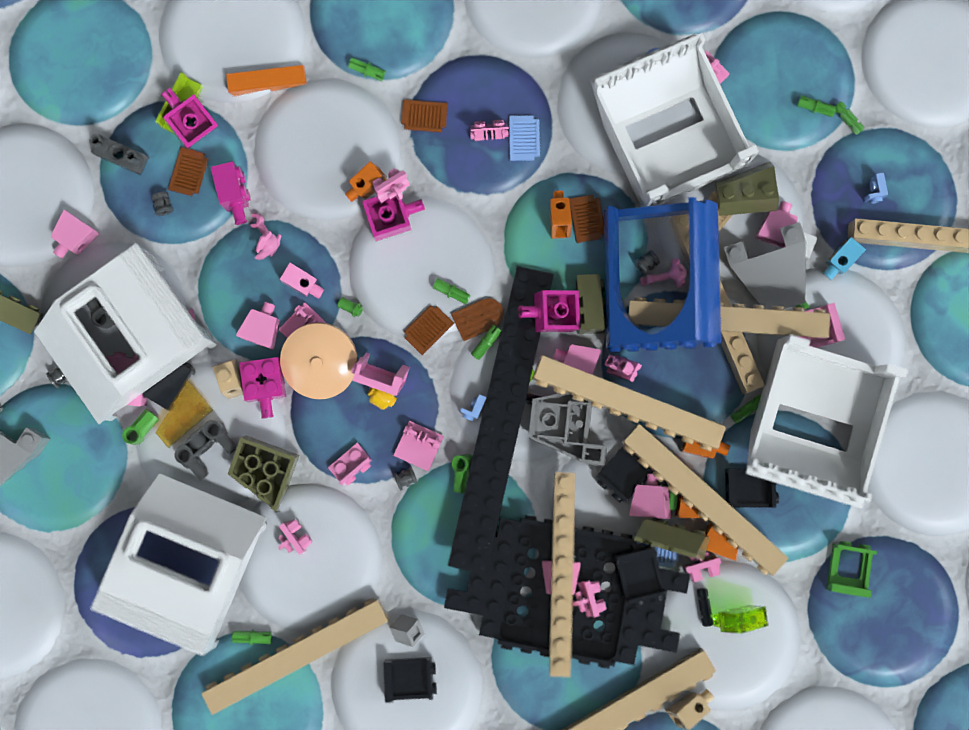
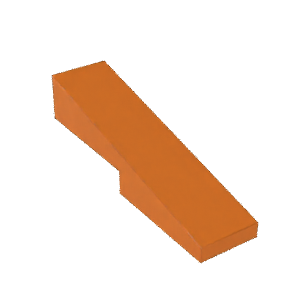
(271, 79)

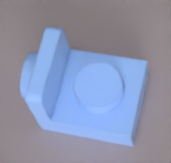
(879, 187)
(477, 406)

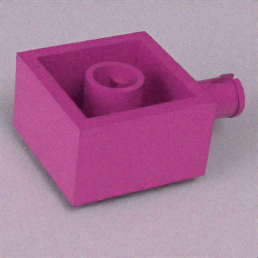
(189, 109)
(231, 190)
(398, 214)
(546, 307)
(268, 390)

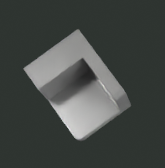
(407, 630)

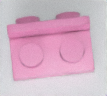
(350, 464)

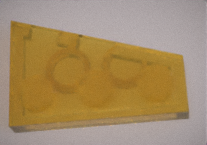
(185, 414)

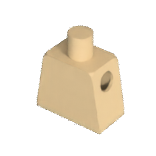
(229, 379)
(690, 709)

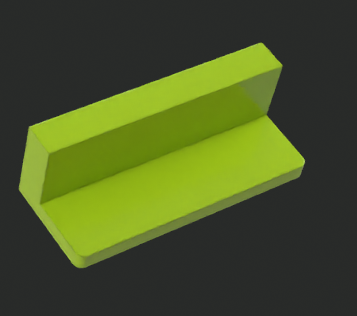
(183, 89)

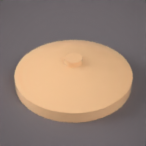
(318, 360)

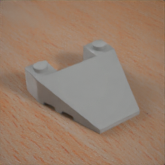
(776, 276)
(565, 427)
(18, 453)

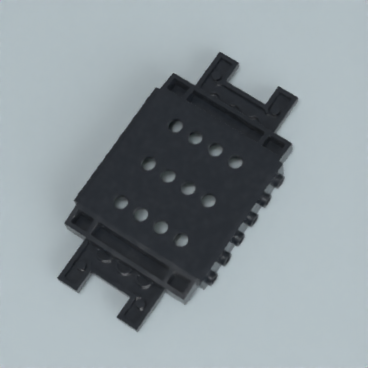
(499, 596)

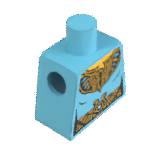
(848, 252)

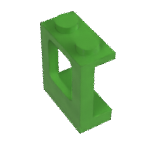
(846, 585)

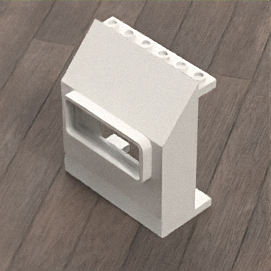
(685, 157)
(146, 315)
(831, 389)
(165, 600)

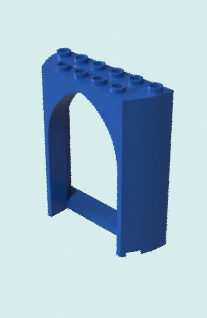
(701, 315)

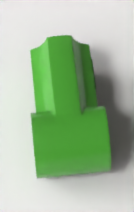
(142, 426)
(461, 473)

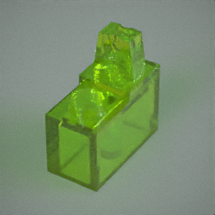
(741, 619)

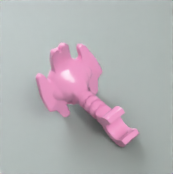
(268, 242)
(677, 273)

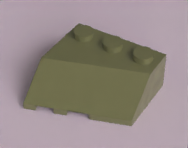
(748, 191)
(263, 469)
(673, 538)

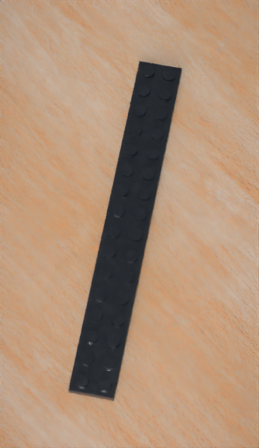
(498, 427)

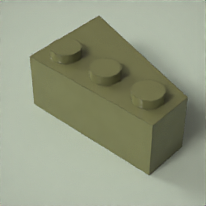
(591, 303)
(18, 315)

